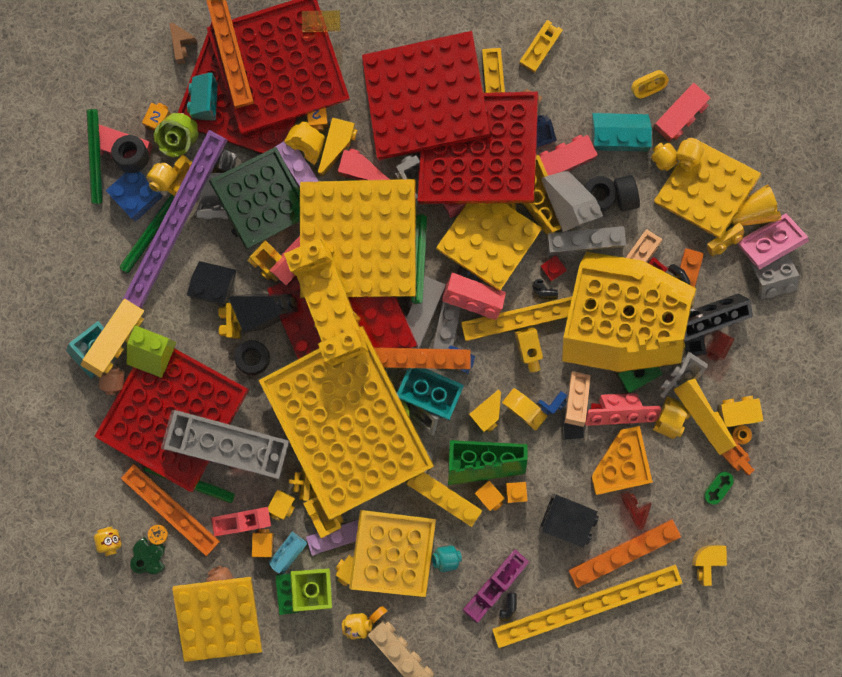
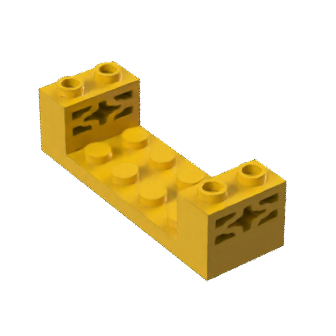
(327, 302)

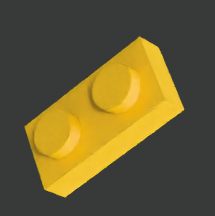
(731, 236)

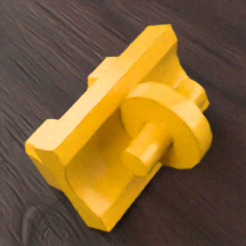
(232, 328)
(306, 491)

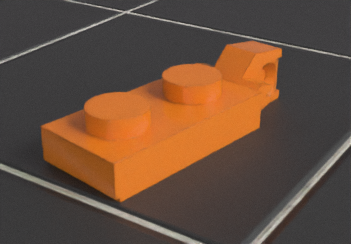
(738, 459)

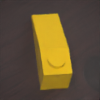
(338, 139)

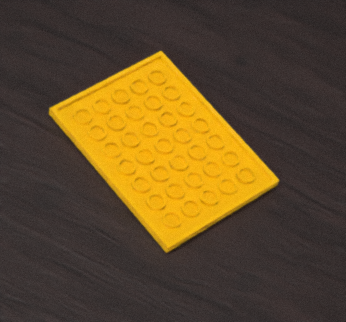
(346, 427)

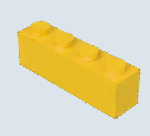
(112, 338)
(445, 498)

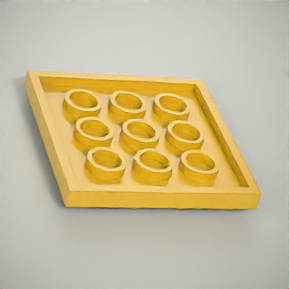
(708, 192)
(489, 241)
(392, 553)
(217, 619)

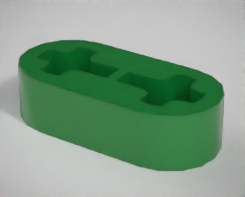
(715, 485)

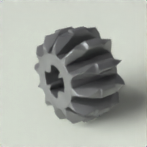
(226, 160)

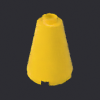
(758, 208)

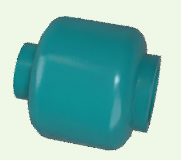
(446, 558)

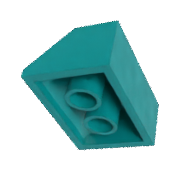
(621, 132)
(430, 391)

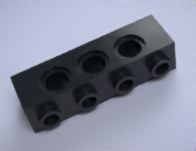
(717, 315)

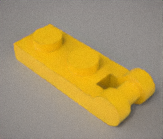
(540, 47)

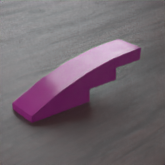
(495, 586)

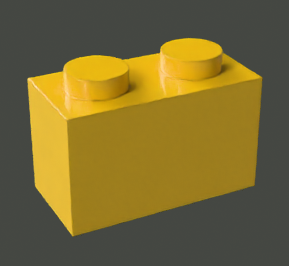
(740, 412)

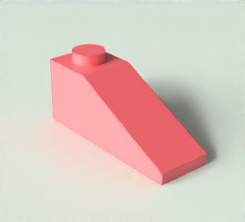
(358, 167)

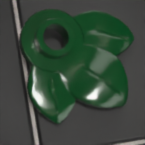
(149, 555)

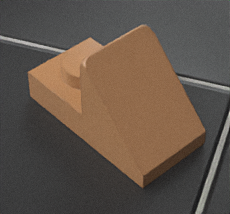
(180, 38)

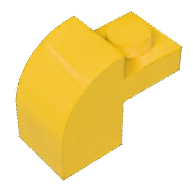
(525, 409)
(705, 558)

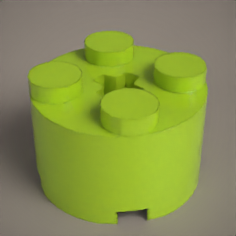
(176, 134)

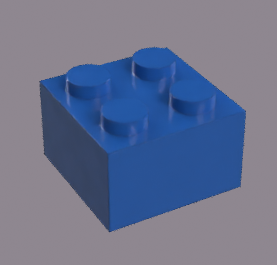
(134, 194)

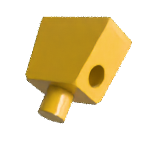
(525, 340)

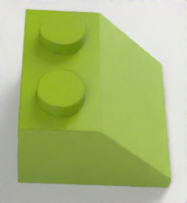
(149, 351)
(311, 589)

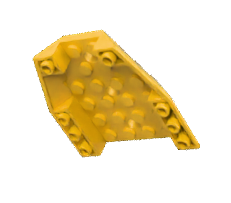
(621, 342)

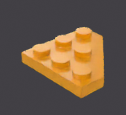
(623, 463)

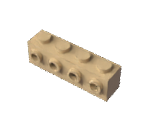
(396, 651)

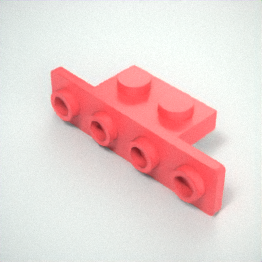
(621, 410)

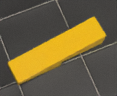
(707, 420)

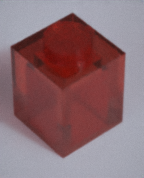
(718, 345)

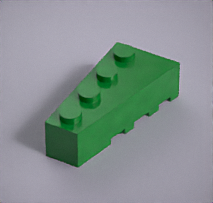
(485, 460)

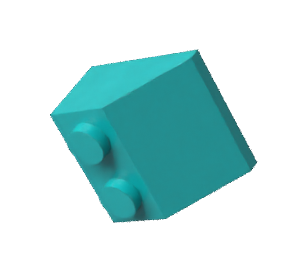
(203, 97)
(81, 345)

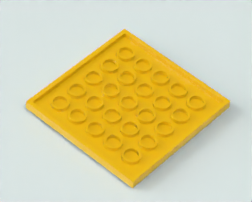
(367, 232)

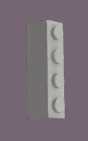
(585, 240)
(422, 314)

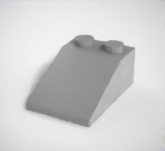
(571, 200)

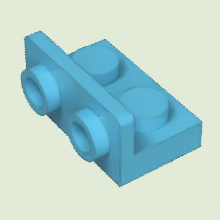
(287, 553)

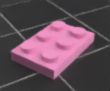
(772, 241)

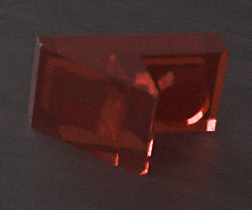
(638, 515)

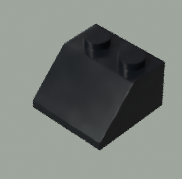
(211, 283)

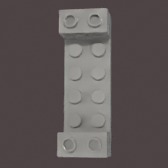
(224, 444)

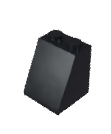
(262, 310)
(569, 520)

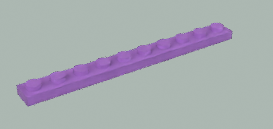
(175, 218)

